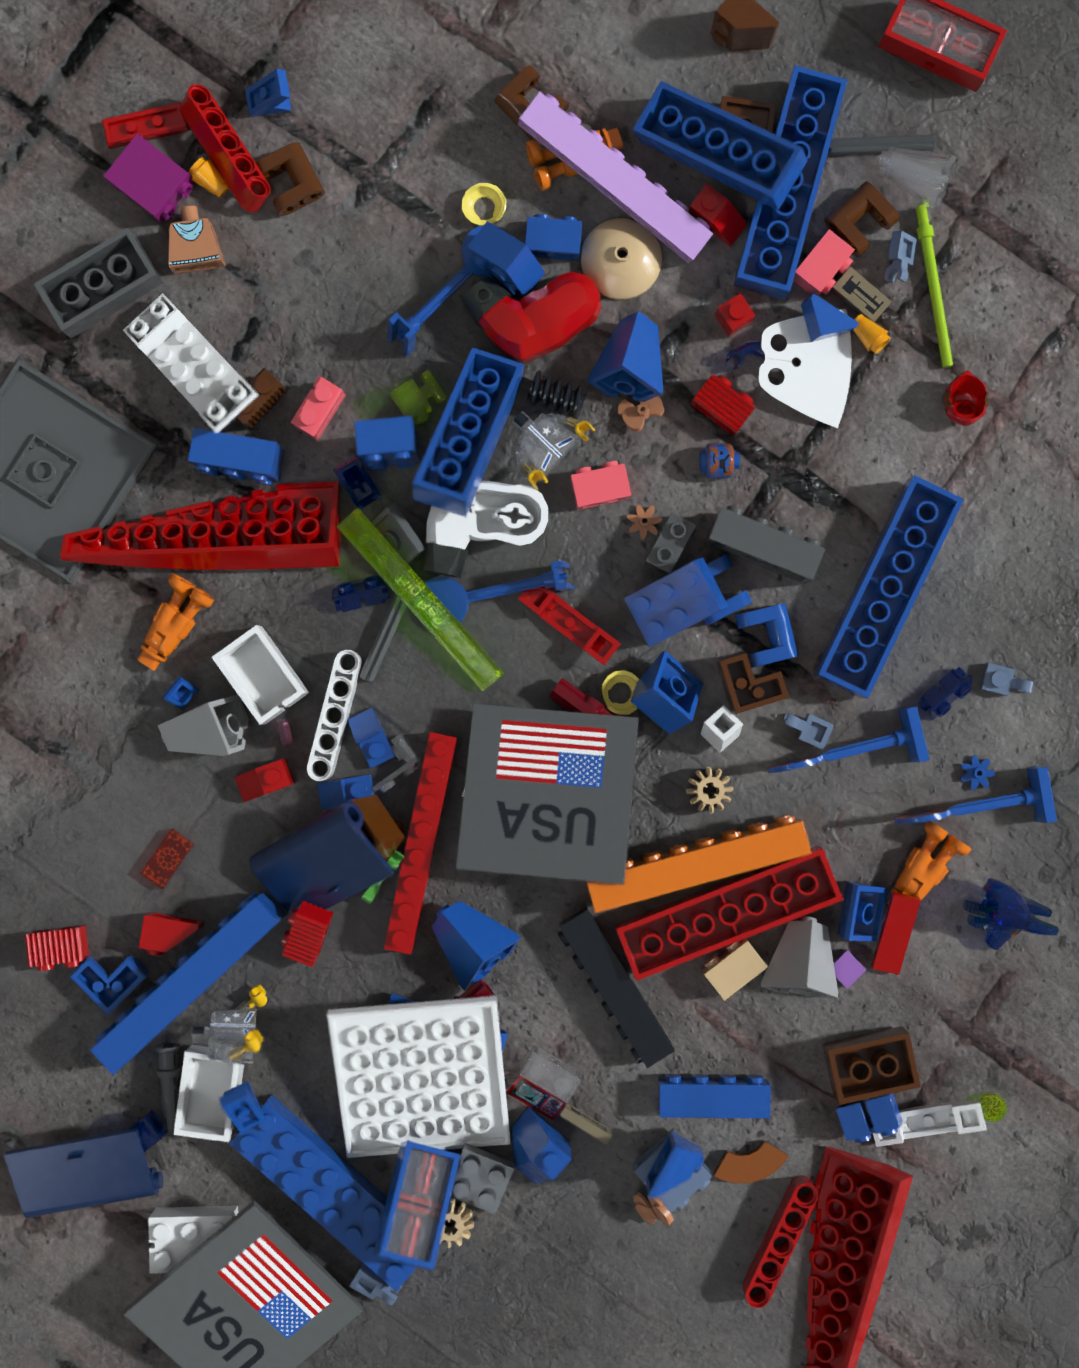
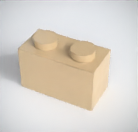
(733, 968)

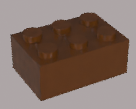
(871, 1065)

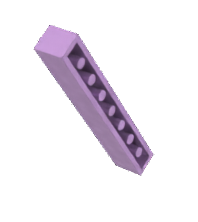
(614, 177)

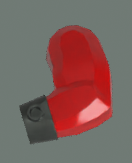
(540, 320)

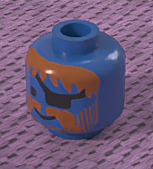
(719, 460)

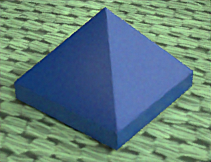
(180, 693)

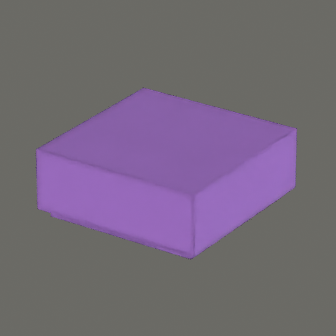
(847, 968)

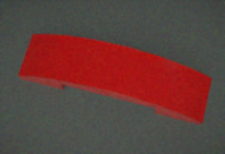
(570, 623)

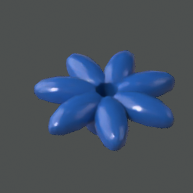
(972, 772)

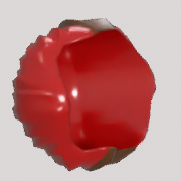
(965, 399)

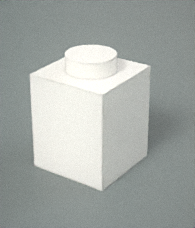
(721, 729)

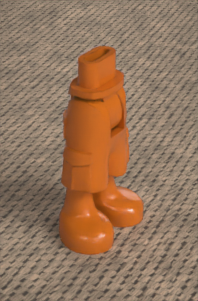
(546, 174)
(170, 624)
(923, 871)

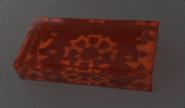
(167, 858)

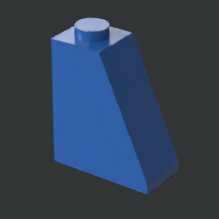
(630, 360)
(472, 941)
(539, 1147)

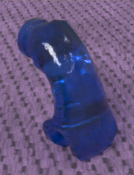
(746, 349)

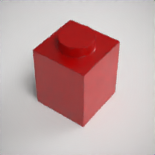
(734, 315)

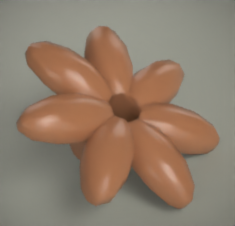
(644, 526)

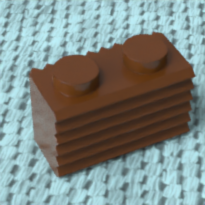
(268, 391)

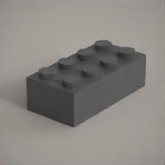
(98, 283)
(765, 545)

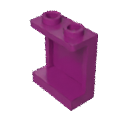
(150, 178)

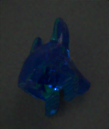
(1007, 914)

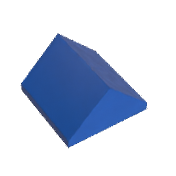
(862, 912)

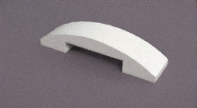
(936, 1119)

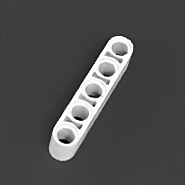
(325, 726)

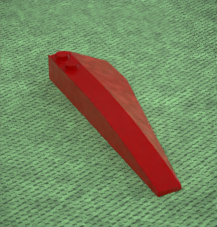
(243, 533)
(852, 1245)

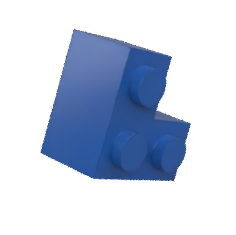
(507, 258)

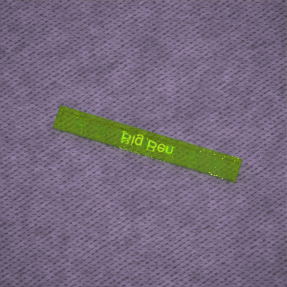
(420, 599)

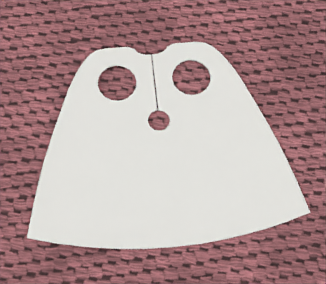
(821, 380)

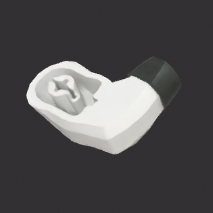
(497, 513)

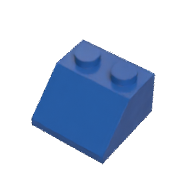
(667, 693)

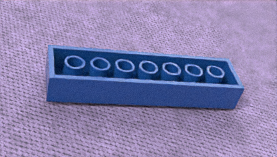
(778, 235)
(888, 587)
(184, 985)
(320, 1184)

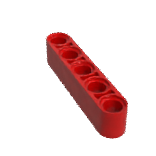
(224, 148)
(779, 1254)

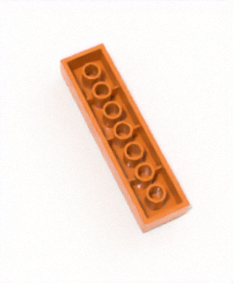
(704, 862)

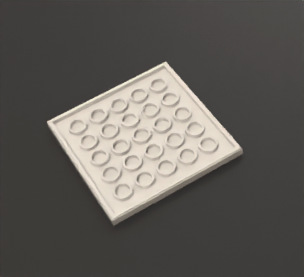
(420, 1075)

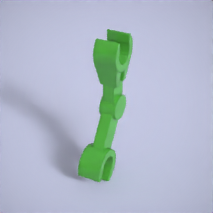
(373, 890)

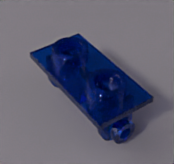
(350, 594)
(955, 687)

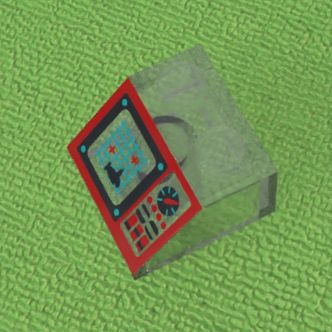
(544, 1083)

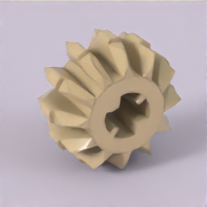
(715, 782)
(461, 1227)

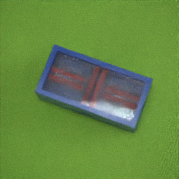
(416, 1205)

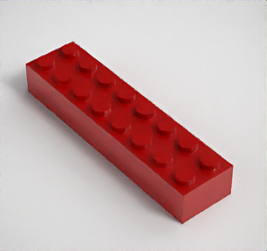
(728, 913)

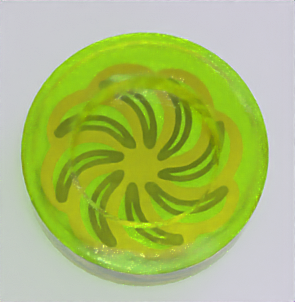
(993, 1106)

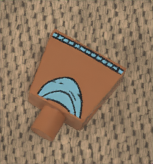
(193, 244)

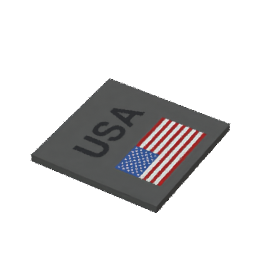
(548, 794)
(244, 1300)

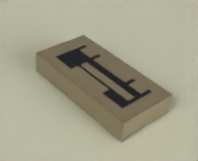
(861, 295)
(586, 1123)

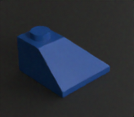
(673, 1165)

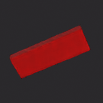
(147, 123)
(895, 933)

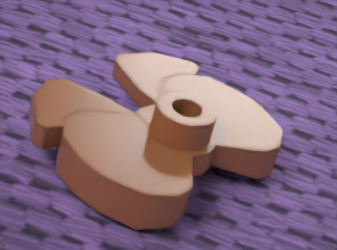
(635, 416)
(652, 1211)

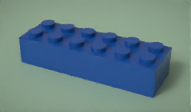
(720, 145)
(468, 432)

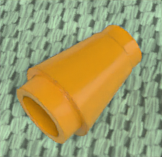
(207, 176)
(871, 334)

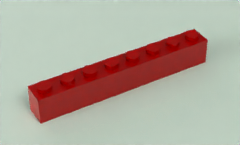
(421, 843)

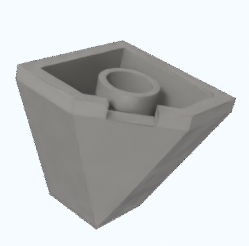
(208, 729)
(803, 962)

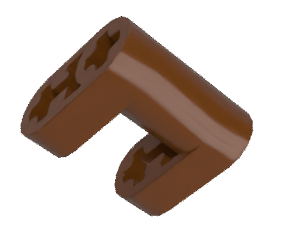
(512, 99)
(306, 183)
(853, 208)

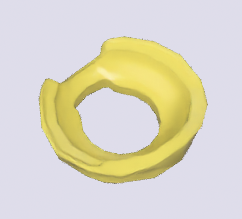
(483, 190)
(616, 677)

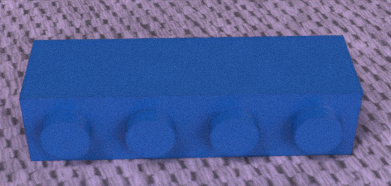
(713, 1097)

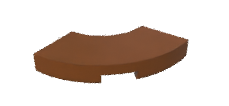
(750, 1166)

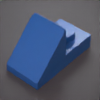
(269, 95)
(371, 738)
(337, 792)
(242, 1107)

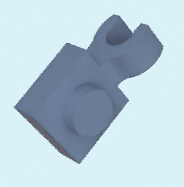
(902, 254)
(1000, 680)
(811, 730)
(372, 1285)

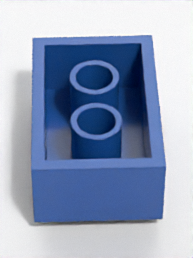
(387, 443)
(236, 456)
(676, 602)

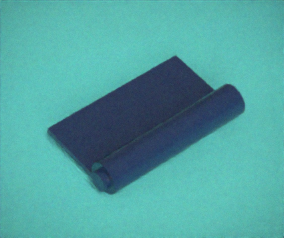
(321, 861)
(82, 1173)

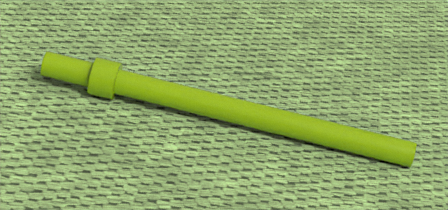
(925, 234)

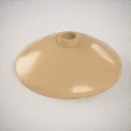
(617, 276)

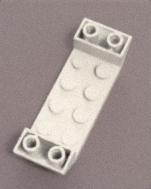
(190, 363)

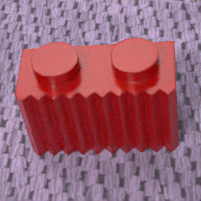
(723, 404)
(306, 934)
(56, 946)

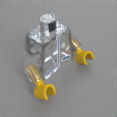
(546, 442)
(233, 1032)

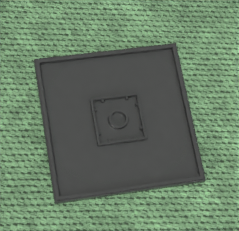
(60, 466)

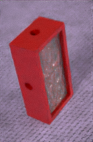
(943, 40)

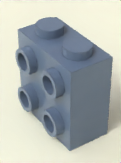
(679, 1195)

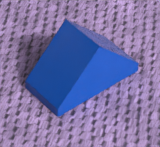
(824, 319)

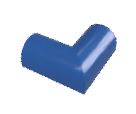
(109, 989)

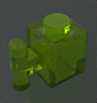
(412, 400)

